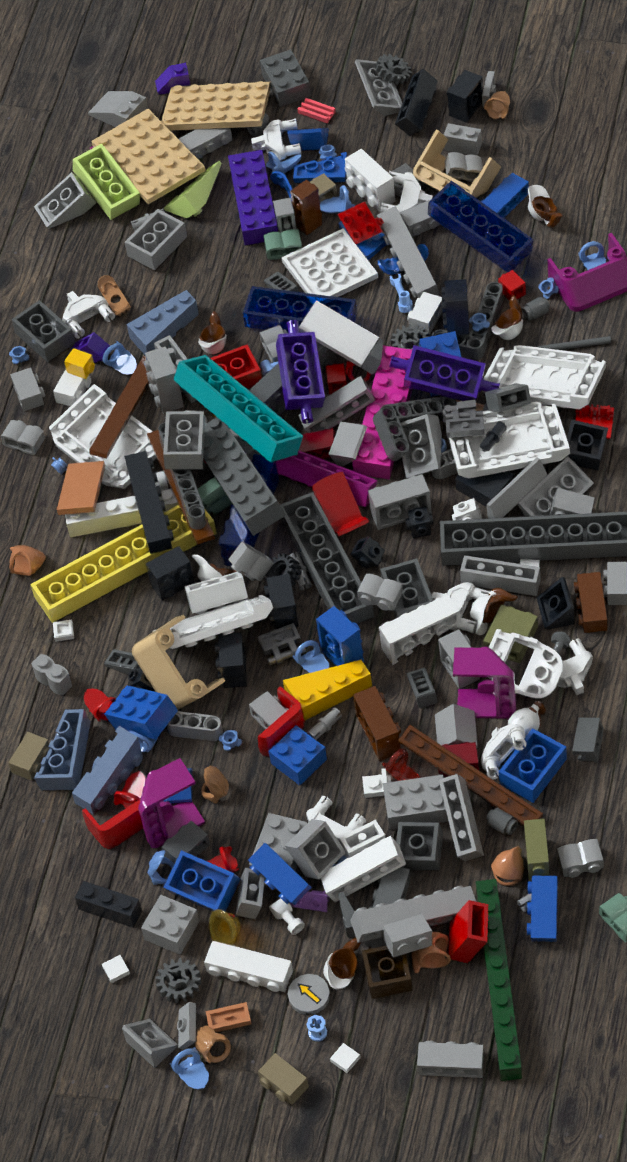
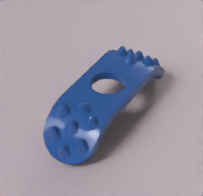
(280, 179)
(390, 266)

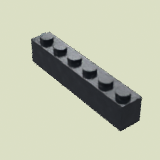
(148, 502)

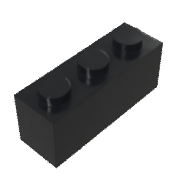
(108, 904)

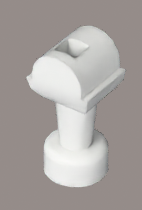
(283, 910)

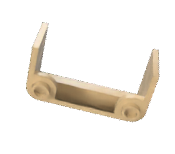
(431, 169)
(162, 672)

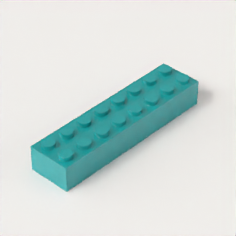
(238, 408)

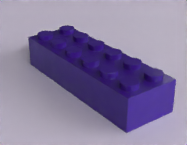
(252, 196)

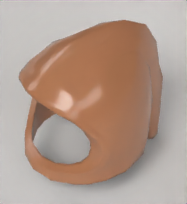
(26, 560)
(509, 866)
(433, 955)

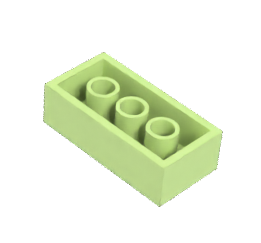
(106, 181)

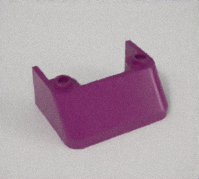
(593, 285)
(493, 697)
(161, 818)

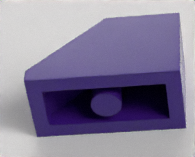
(171, 77)
(93, 345)

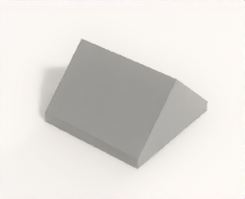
(347, 443)
(455, 725)
(149, 1041)

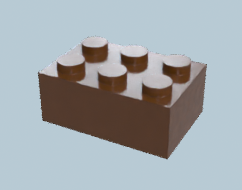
(377, 722)

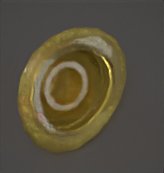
(224, 927)

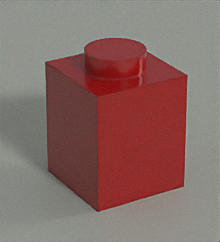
(512, 285)
(335, 377)

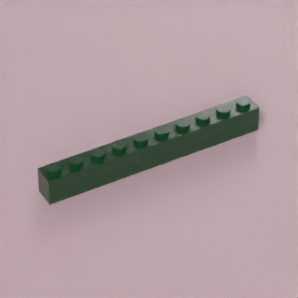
(499, 985)

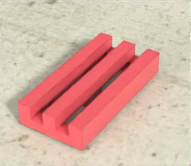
(318, 109)

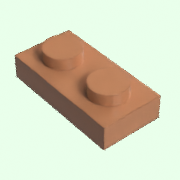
(228, 1017)

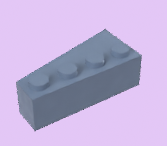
(162, 321)
(66, 753)
(108, 771)

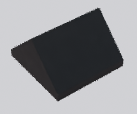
(556, 605)

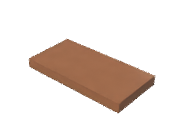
(81, 488)

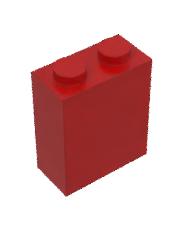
(468, 931)

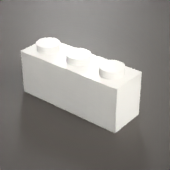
(216, 592)

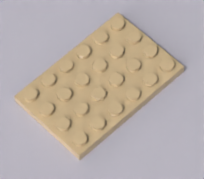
(216, 106)
(150, 155)

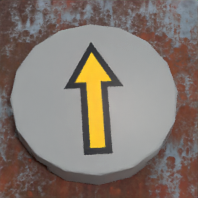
(308, 994)

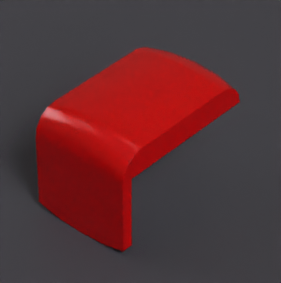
(338, 503)
(277, 730)
(117, 828)

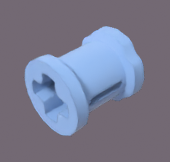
(315, 1029)

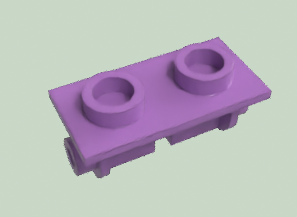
(313, 901)

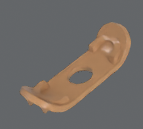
(109, 290)

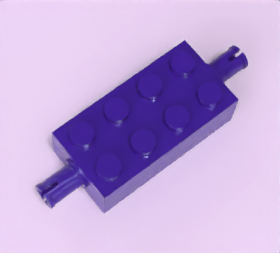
(300, 371)
(443, 374)

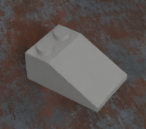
(118, 107)
(65, 202)
(424, 445)

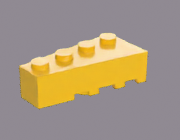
(328, 686)

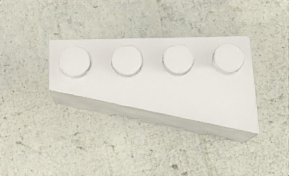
(417, 627)

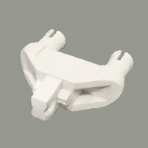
(272, 139)
(411, 193)
(83, 308)
(460, 596)
(576, 667)
(500, 746)
(318, 814)

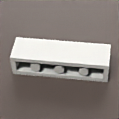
(363, 868)
(248, 966)

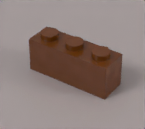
(306, 207)
(591, 602)

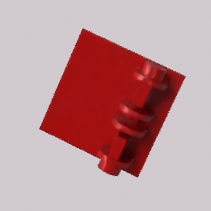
(361, 222)
(597, 415)

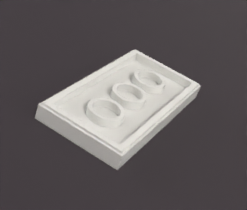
(339, 333)

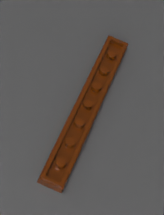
(121, 412)
(200, 535)
(475, 780)

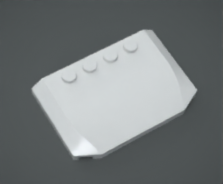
(551, 374)
(81, 424)
(530, 434)
(220, 620)

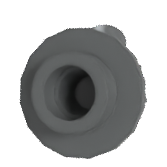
(560, 640)

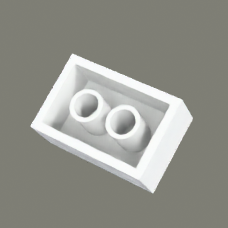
(369, 179)

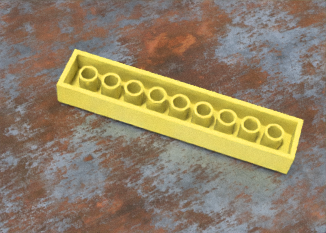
(106, 568)

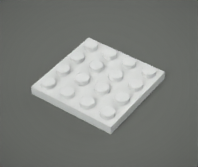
(330, 266)

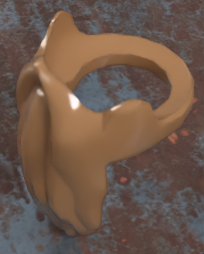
(498, 105)
(216, 783)
(205, 1039)

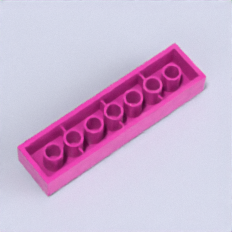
(386, 389)

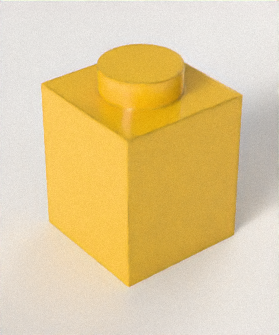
(79, 363)

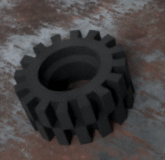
(285, 562)

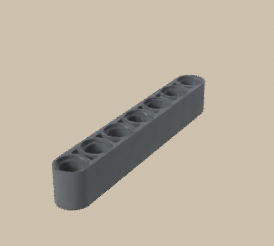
(187, 491)

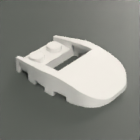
(543, 668)

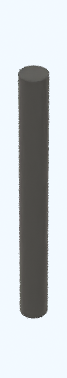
(578, 344)

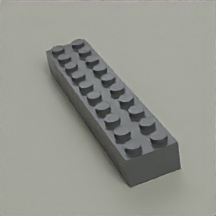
(535, 537)

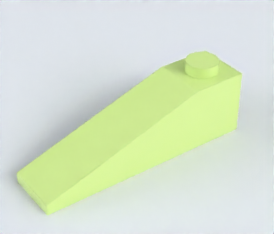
(195, 194)

